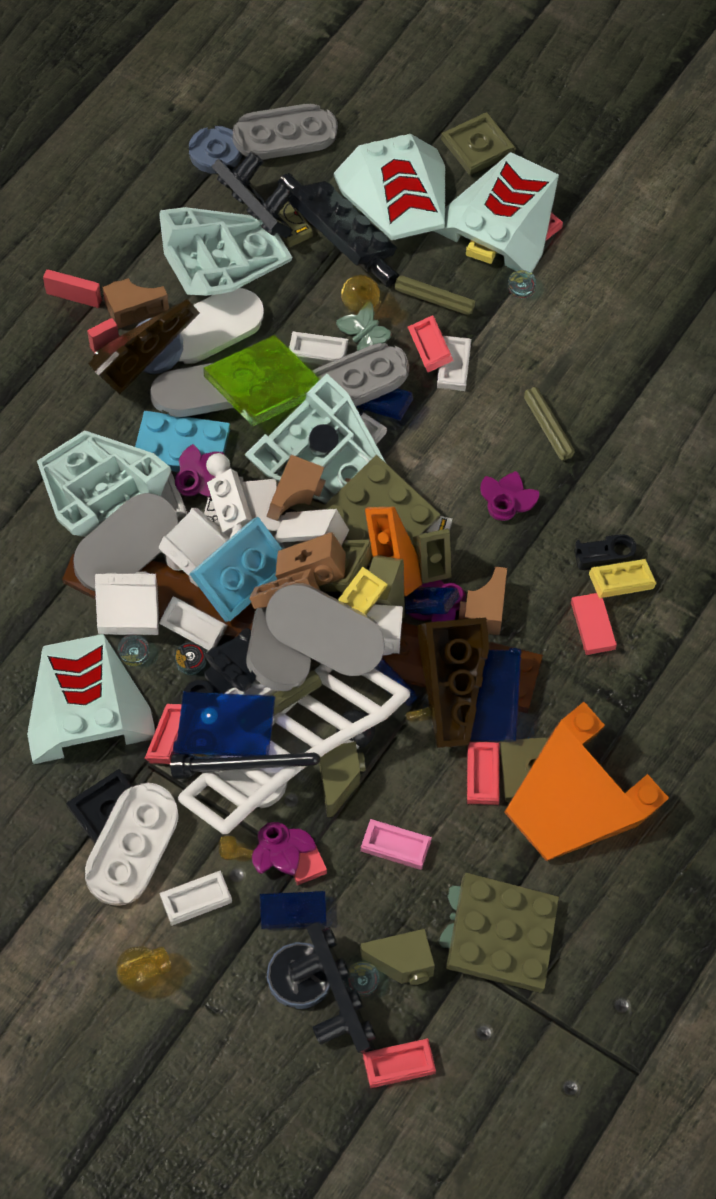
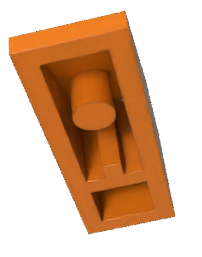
(391, 540)

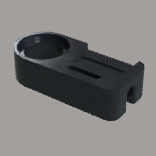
(602, 552)

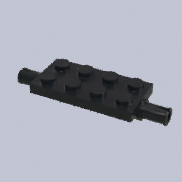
(343, 226)

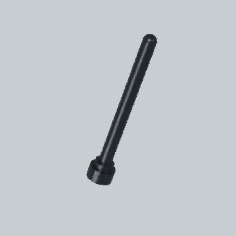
(184, 766)

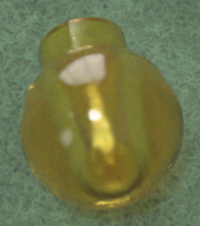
(360, 291)
(141, 967)

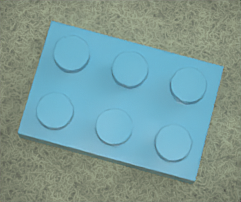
(171, 435)
(237, 568)

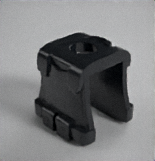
(230, 665)

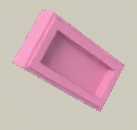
(396, 844)

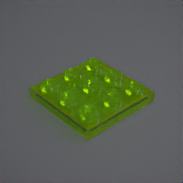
(262, 380)

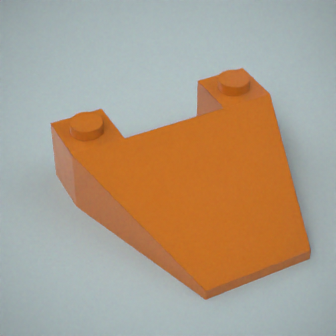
(571, 798)

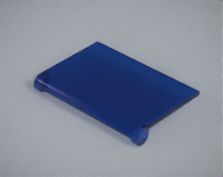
(498, 697)
(236, 726)

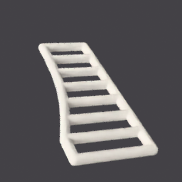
(271, 784)

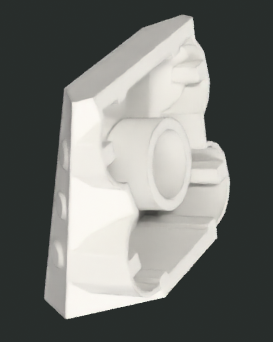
(192, 542)
(127, 604)

